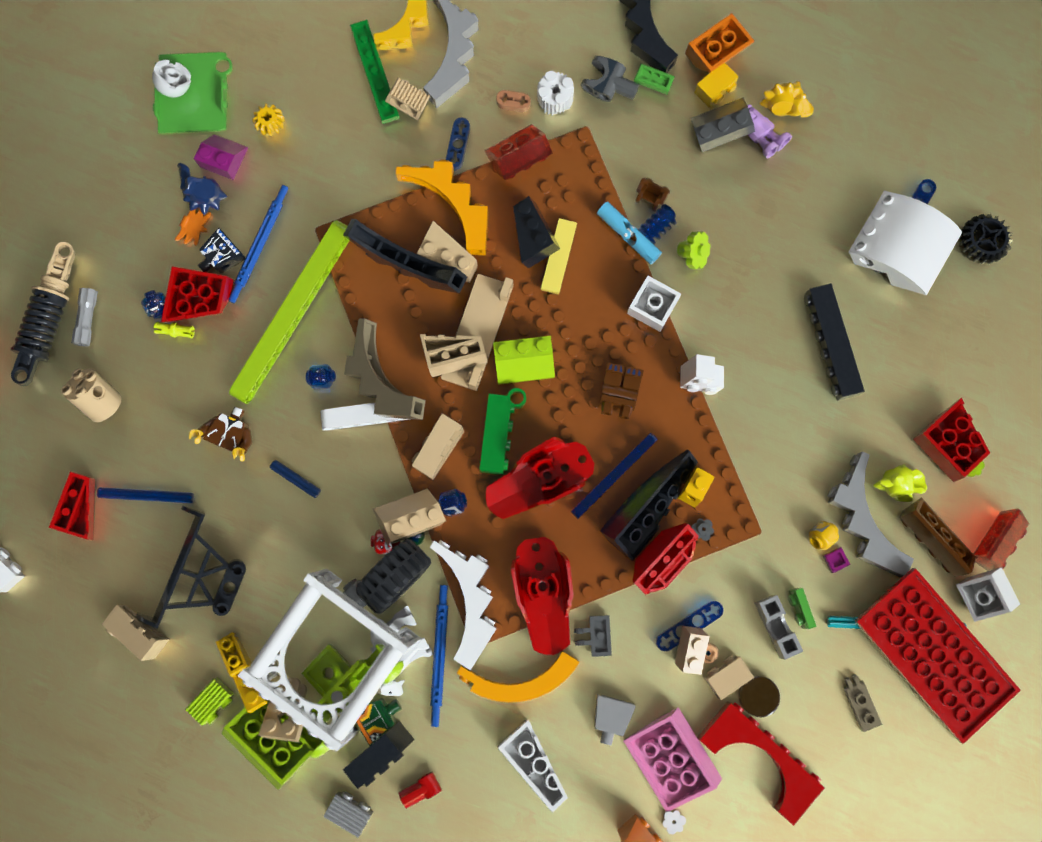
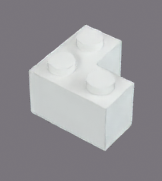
(702, 375)

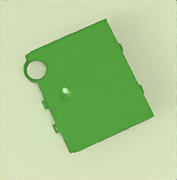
(204, 102)

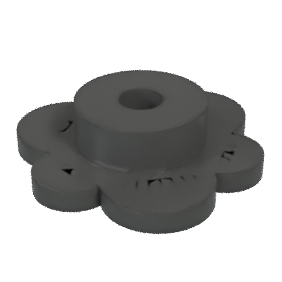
(707, 524)

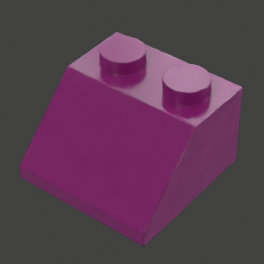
(220, 156)

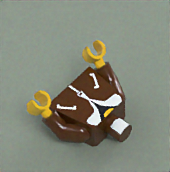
(226, 433)

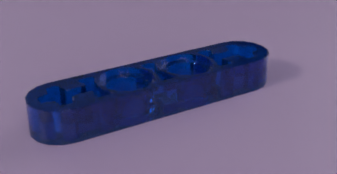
(687, 621)

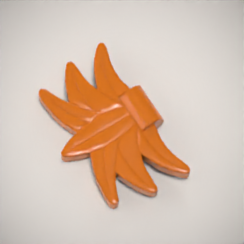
(192, 226)

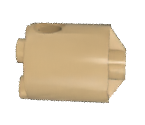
(91, 395)

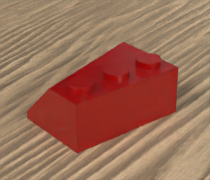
(953, 442)

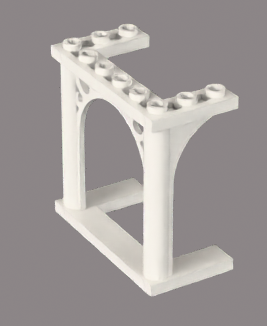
(262, 671)

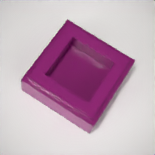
(836, 560)

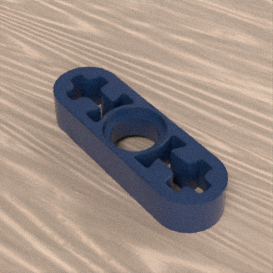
(455, 136)

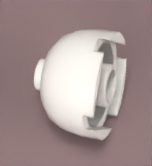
(171, 79)

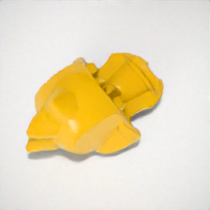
(787, 100)

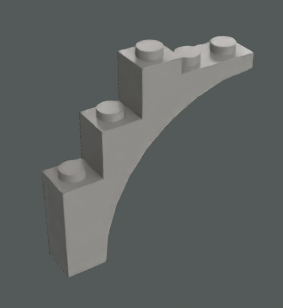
(453, 72)
(859, 522)

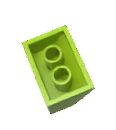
(524, 360)

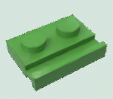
(804, 615)

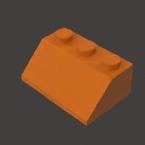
(718, 44)

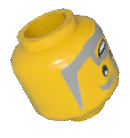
(823, 535)

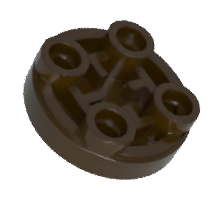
(759, 697)

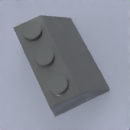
(723, 124)

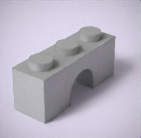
(782, 637)

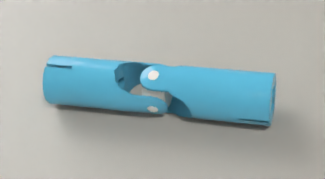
(622, 226)

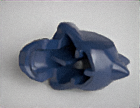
(200, 191)

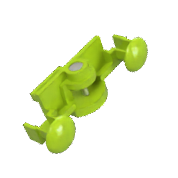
(339, 687)

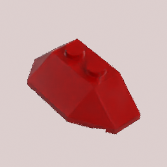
(664, 558)

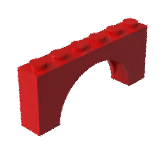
(797, 786)

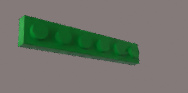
(374, 70)

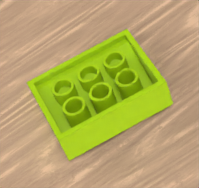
(271, 757)

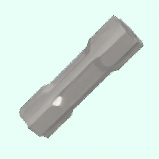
(86, 303)

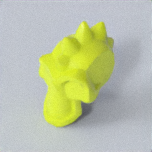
(902, 483)

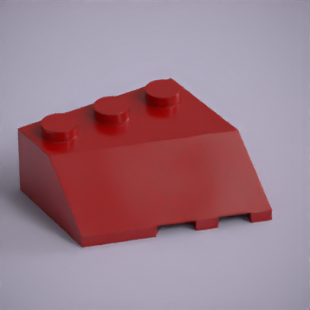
(195, 294)

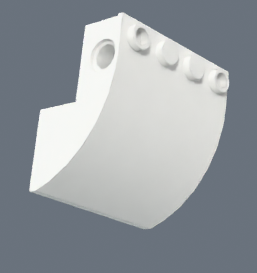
(905, 241)

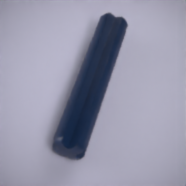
(295, 479)

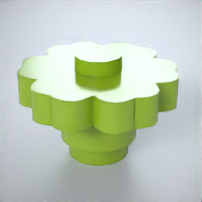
(695, 249)

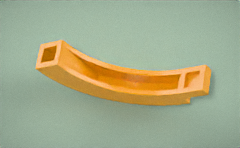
(522, 691)

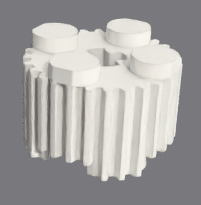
(555, 92)

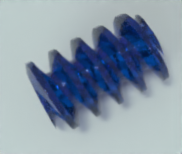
(658, 222)

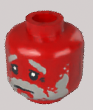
(379, 543)

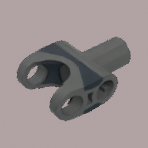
(610, 82)

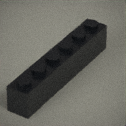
(834, 342)

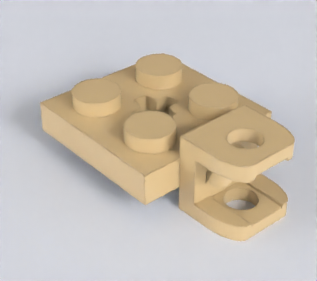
(272, 725)

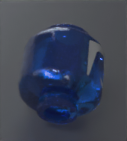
(452, 502)

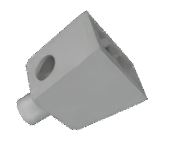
(612, 717)

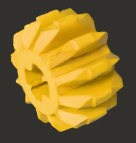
(268, 113)

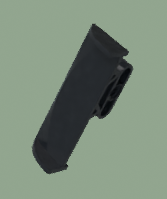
(222, 601)

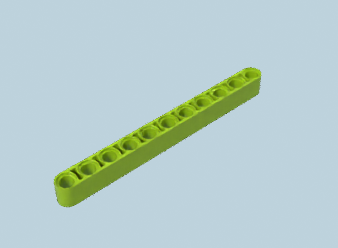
(290, 313)

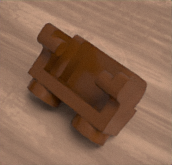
(652, 193)

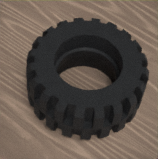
(393, 576)

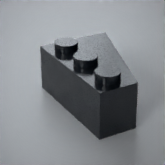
(533, 233)
(379, 755)

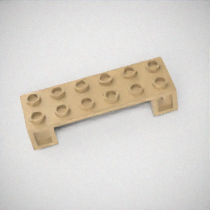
(481, 318)

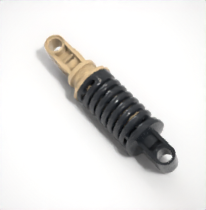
(42, 312)

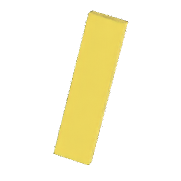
(558, 261)

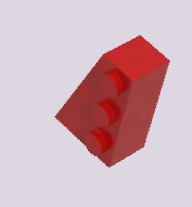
(76, 507)

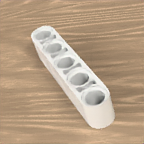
(352, 417)

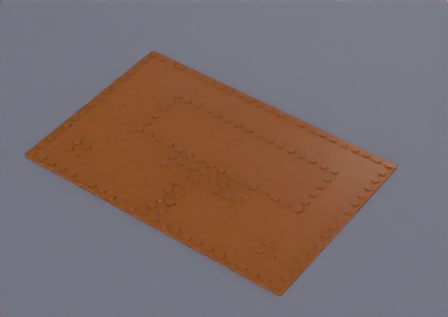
(586, 331)

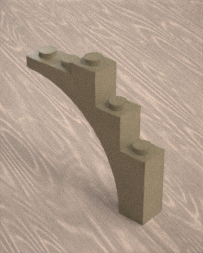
(374, 383)

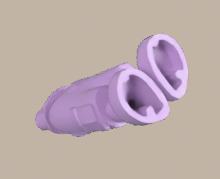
(763, 129)

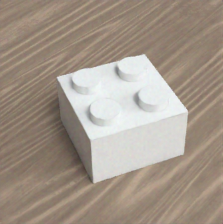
(653, 303)
(988, 594)

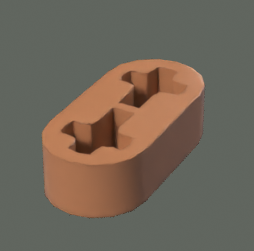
(513, 101)

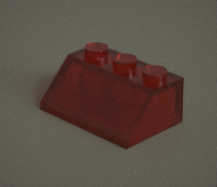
(519, 152)
(1001, 539)

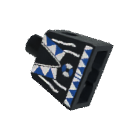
(220, 253)

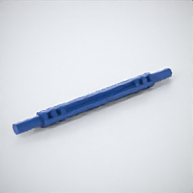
(258, 244)
(439, 656)

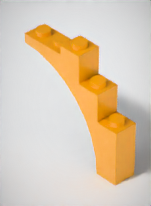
(458, 195)

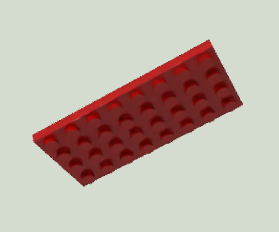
(937, 655)

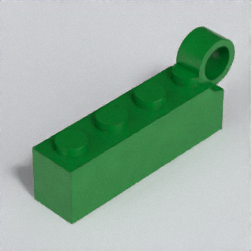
(496, 432)

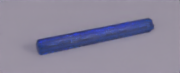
(145, 495)

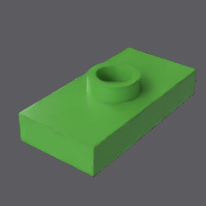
(654, 79)

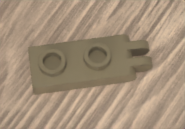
(861, 704)

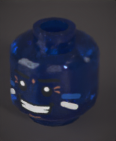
(154, 304)

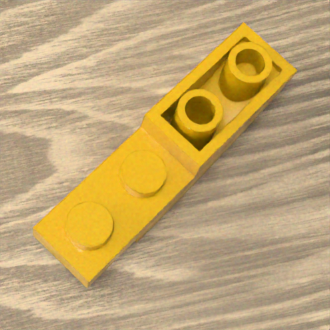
(235, 660)

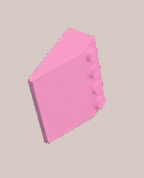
(673, 760)

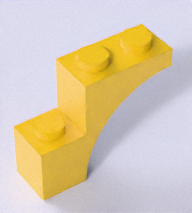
(400, 34)

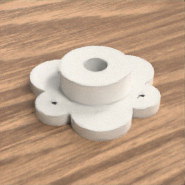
(675, 827)

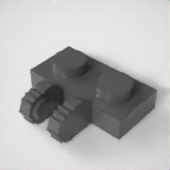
(599, 636)

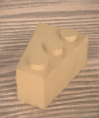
(452, 353)
(135, 635)

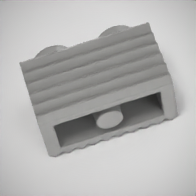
(348, 813)

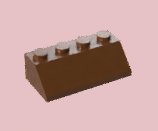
(939, 538)

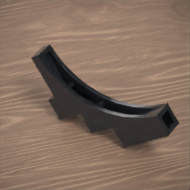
(647, 42)
(406, 262)

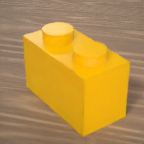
(716, 85)

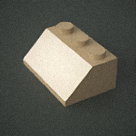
(409, 516)

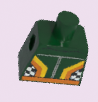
(377, 719)

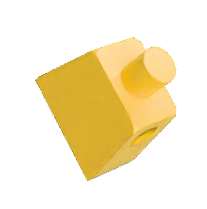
(696, 487)

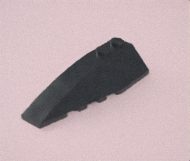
(642, 511)

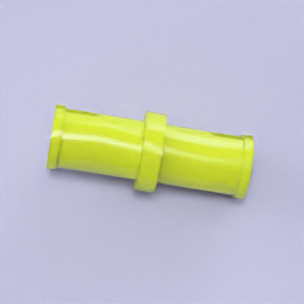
(174, 329)

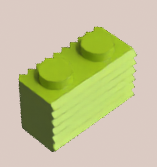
(210, 701)

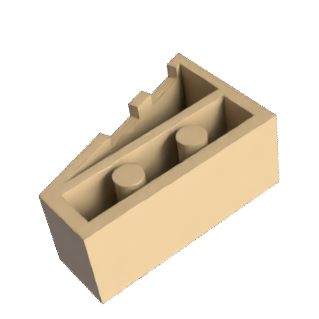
(445, 250)
(437, 446)

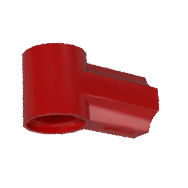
(424, 788)

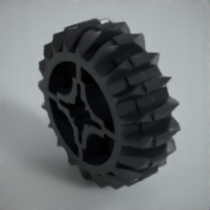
(985, 250)

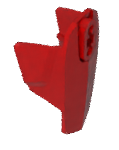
(539, 478)
(544, 594)

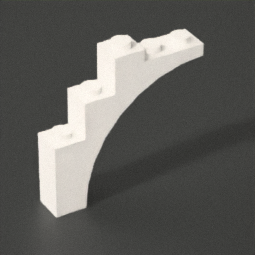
(477, 630)

